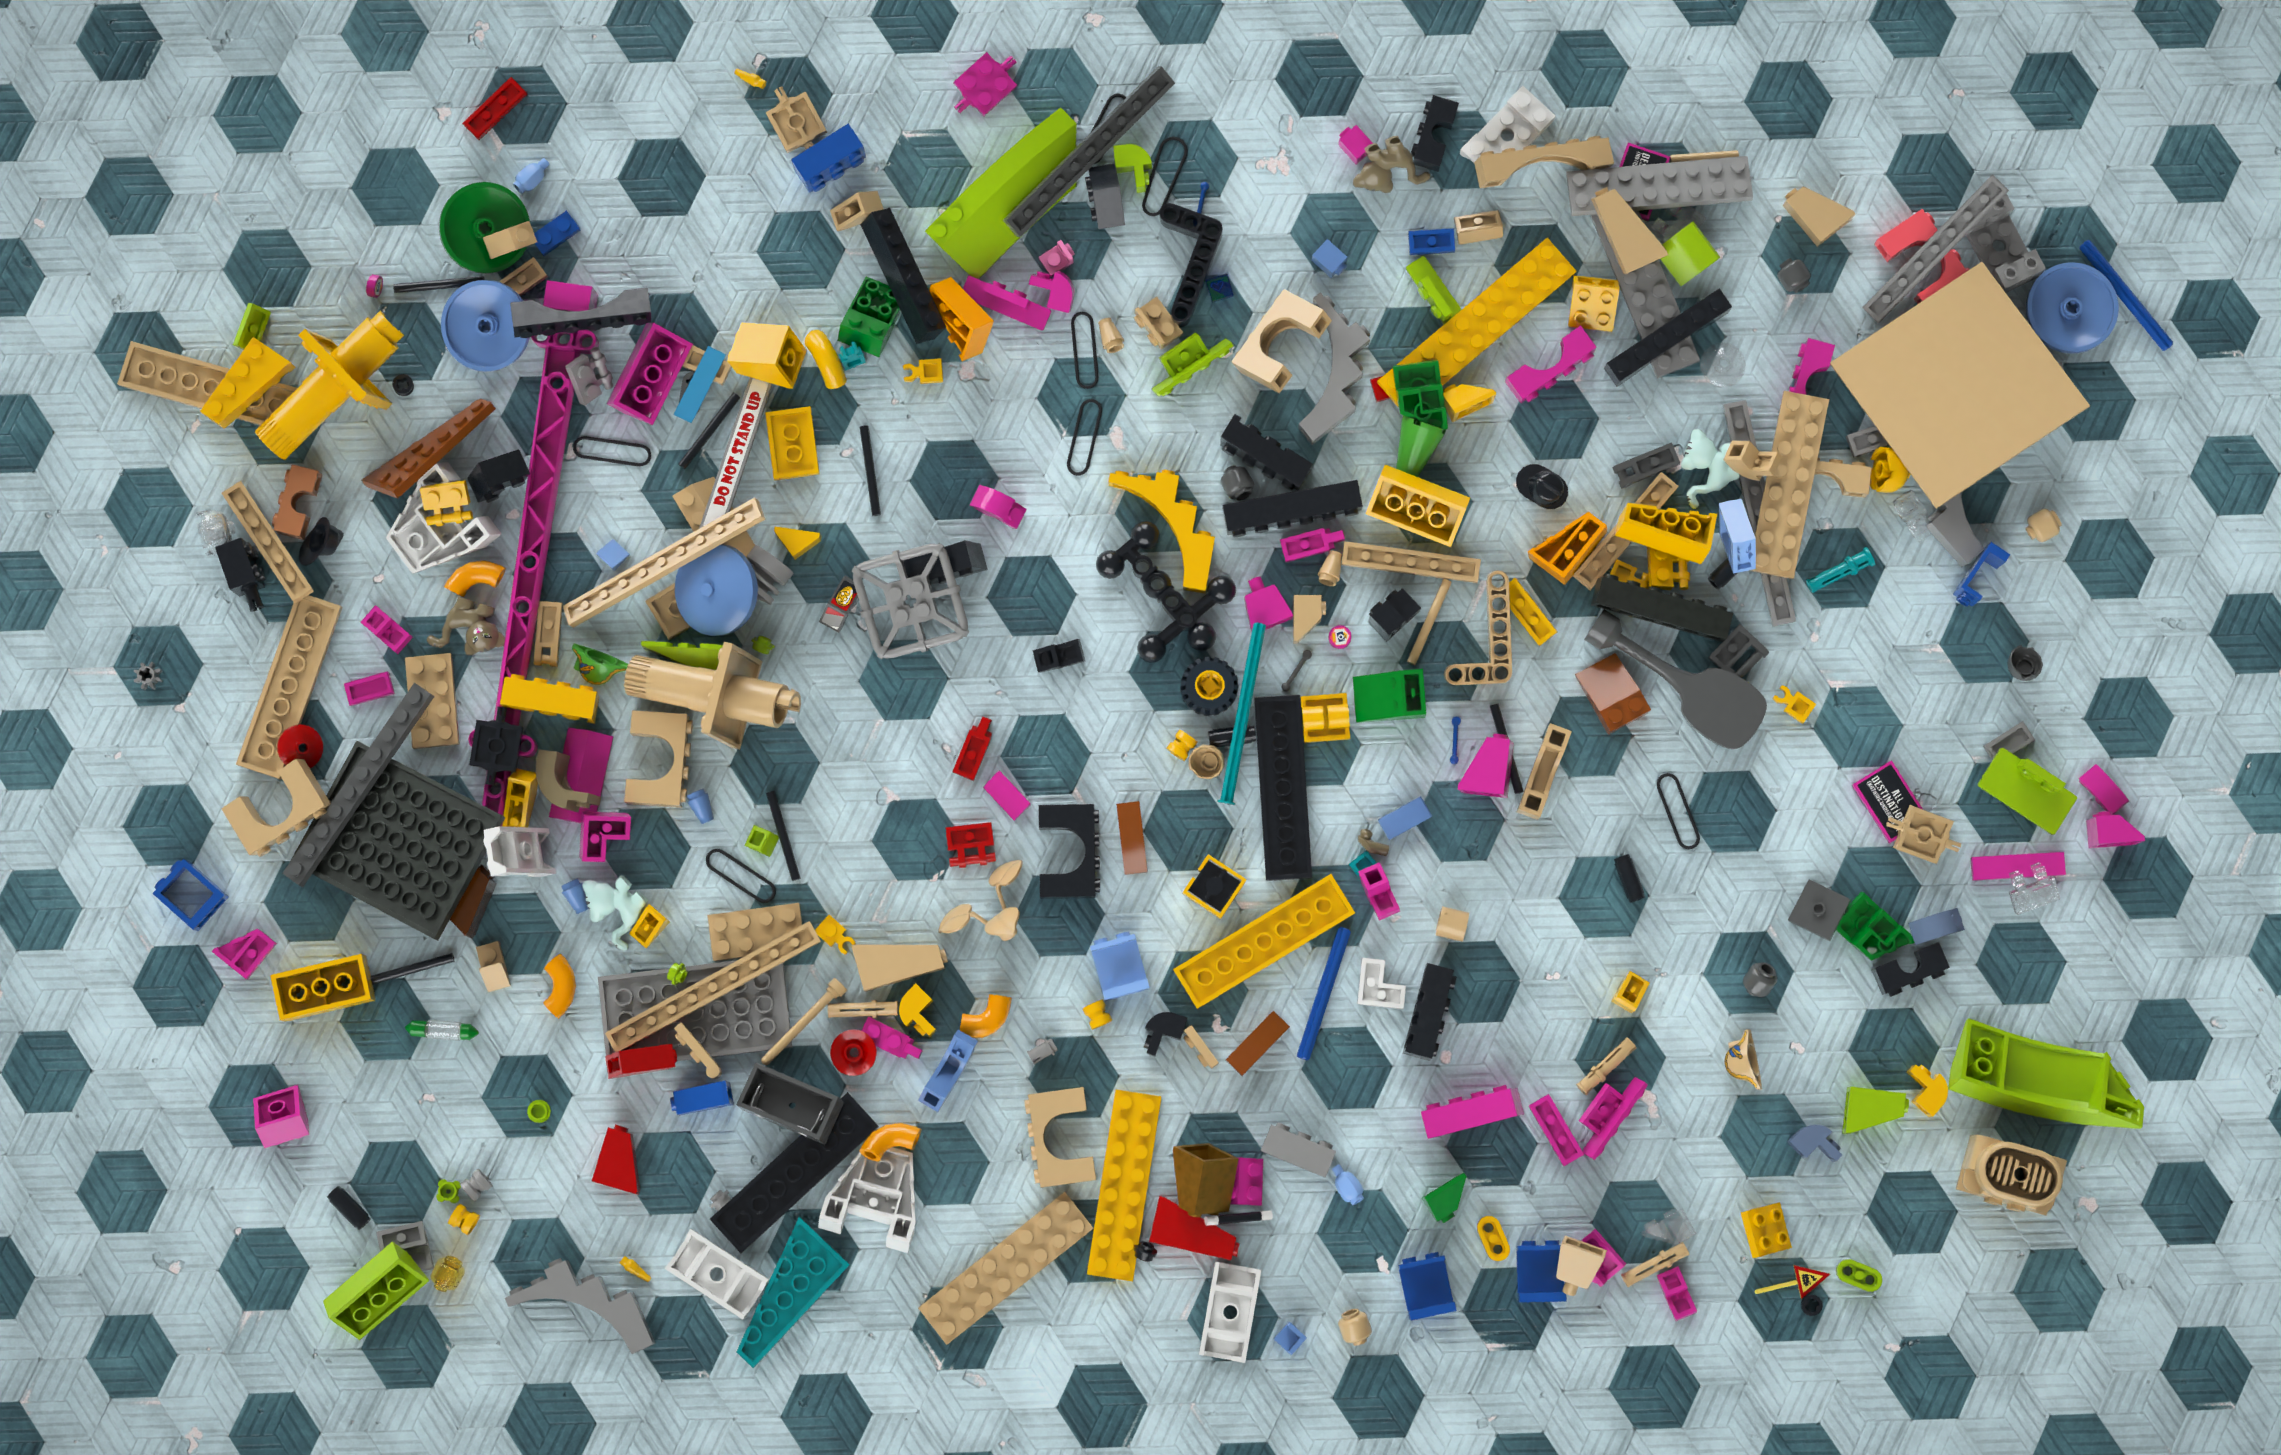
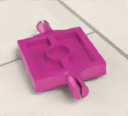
(985, 84)

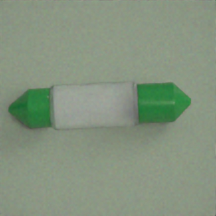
(441, 1030)

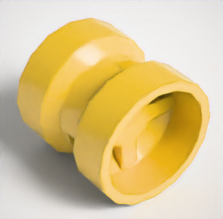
(1181, 745)
(1097, 1014)
(463, 1219)

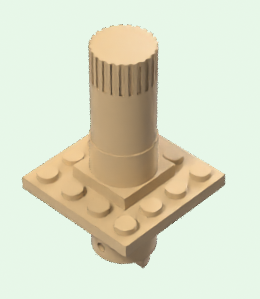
(726, 695)

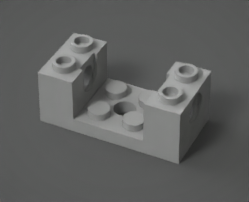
(2014, 264)

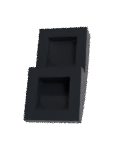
(1058, 656)

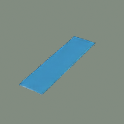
(699, 384)

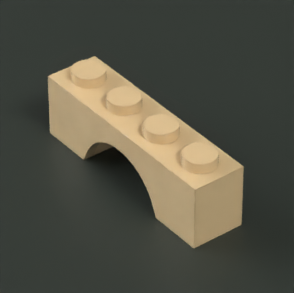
(1852, 479)
(1543, 771)

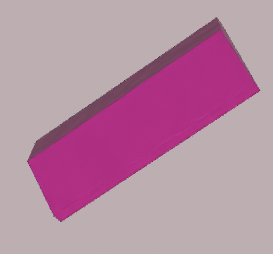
(586, 768)

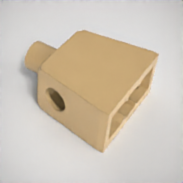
(1578, 1264)

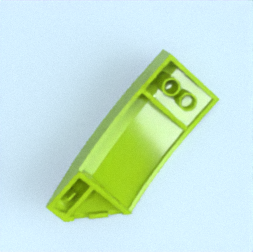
(973, 224)
(2042, 1079)

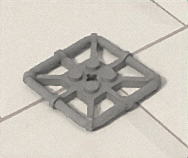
(917, 587)

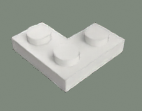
(1373, 990)

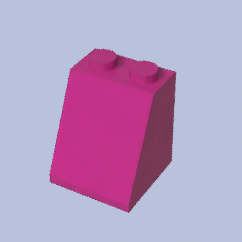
(1490, 769)

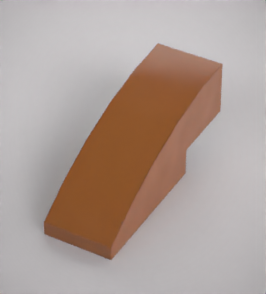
(1132, 838)
(1257, 1043)

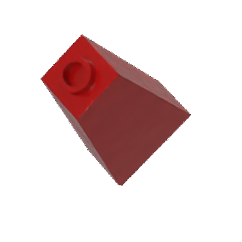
(1179, 1230)

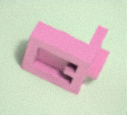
(1057, 258)

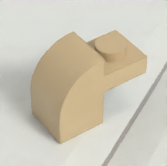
(1749, 462)

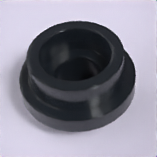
(1145, 1251)

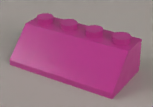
(649, 373)

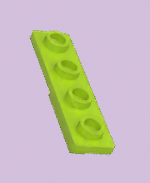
(1433, 289)
(1187, 359)

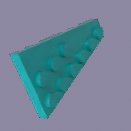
(797, 1282)

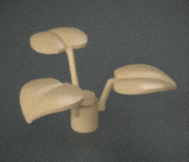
(1000, 925)

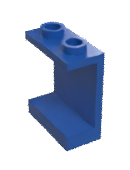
(1993, 556)
(1538, 1272)
(1426, 1286)

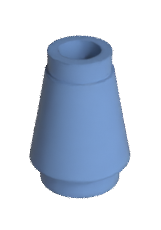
(701, 806)
(575, 895)

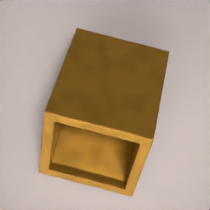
(1204, 1178)

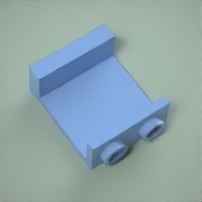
(1119, 966)

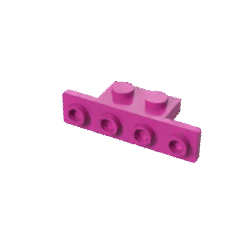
(1007, 303)
(1607, 1114)

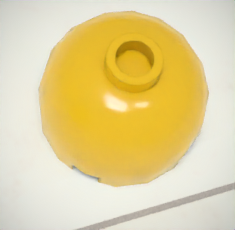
(1888, 471)

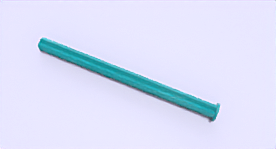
(1242, 714)

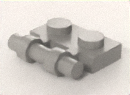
(583, 377)

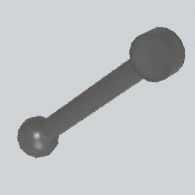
(1306, 655)

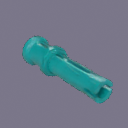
(1850, 566)

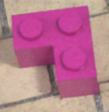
(597, 828)

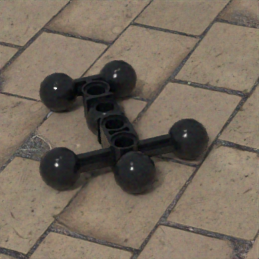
(1200, 635)

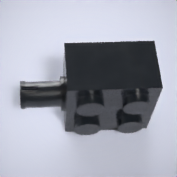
(242, 571)

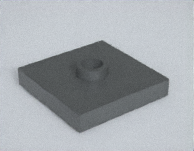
(1819, 910)

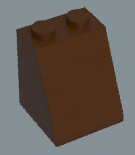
(474, 902)

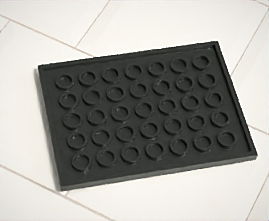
(407, 845)

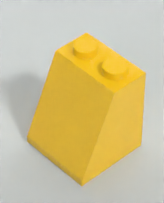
(767, 353)

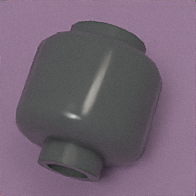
(1794, 275)
(1237, 483)
(1760, 979)

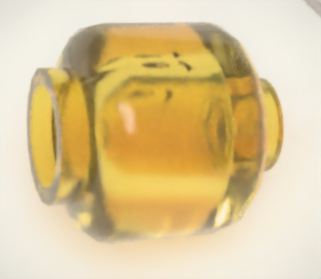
(447, 1273)

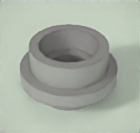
(720, 1199)

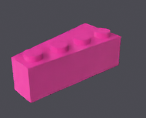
(1472, 1112)

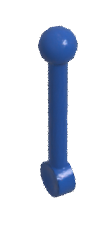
(1204, 186)
(1455, 721)

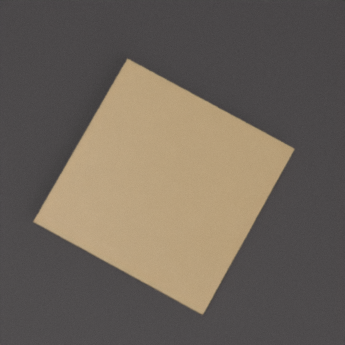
(1959, 385)

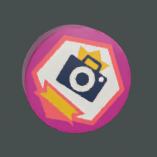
(374, 286)
(1339, 637)

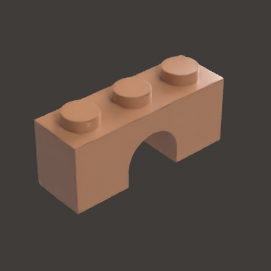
(298, 482)

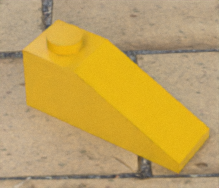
(520, 798)

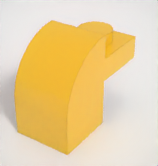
(912, 1006)
(1933, 1093)

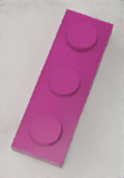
(1556, 1130)

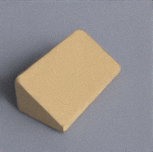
(1478, 227)

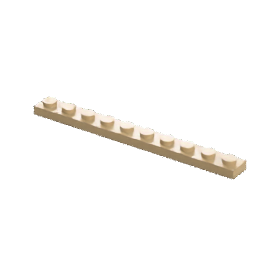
(664, 562)
(713, 987)

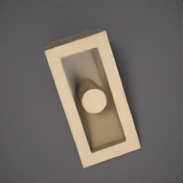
(855, 209)
(510, 240)
(1306, 614)

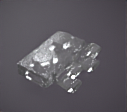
(1683, 217)
(2035, 894)

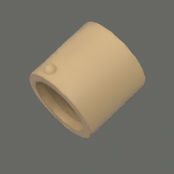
(1452, 924)

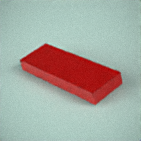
(495, 108)

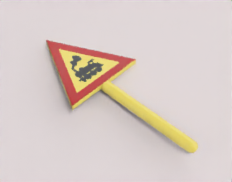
(1805, 1278)

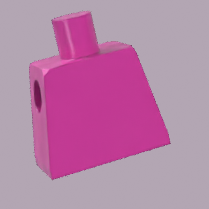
(1266, 605)

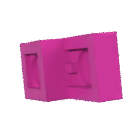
(386, 629)
(2103, 789)
(1676, 1293)

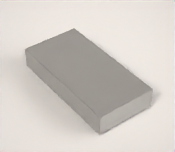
(2011, 740)

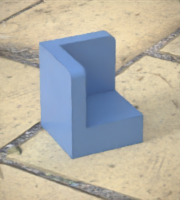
(1290, 1338)

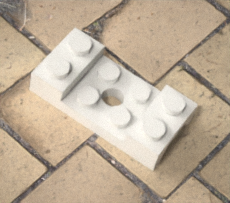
(1521, 115)
(516, 851)
(737, 1288)
(1224, 1336)

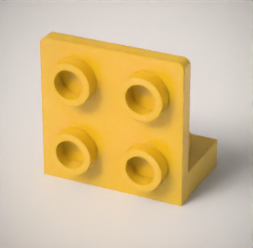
(1593, 303)

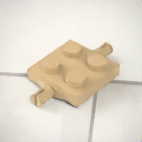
(795, 121)
(1923, 834)

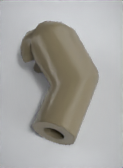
(1371, 846)

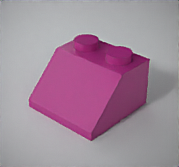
(2111, 831)
(280, 1116)

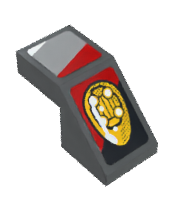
(840, 605)

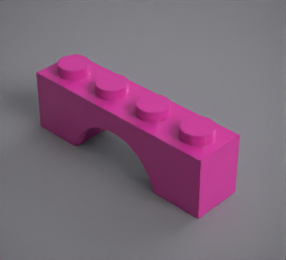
(1814, 358)
(1528, 381)

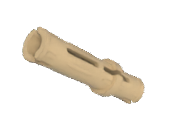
(891, 1008)
(1606, 1066)
(1679, 1252)

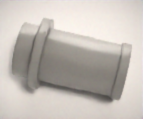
(1042, 1051)

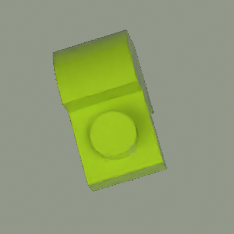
(1136, 159)

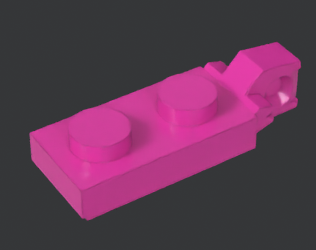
(1310, 543)
(891, 1039)

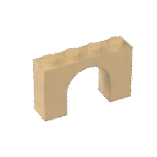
(1285, 313)
(669, 789)
(308, 803)
(1043, 1109)

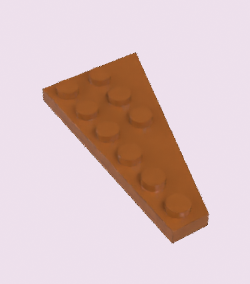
(411, 464)

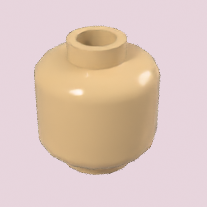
(2043, 525)
(1355, 1327)

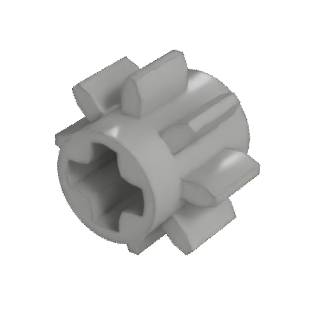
(148, 670)

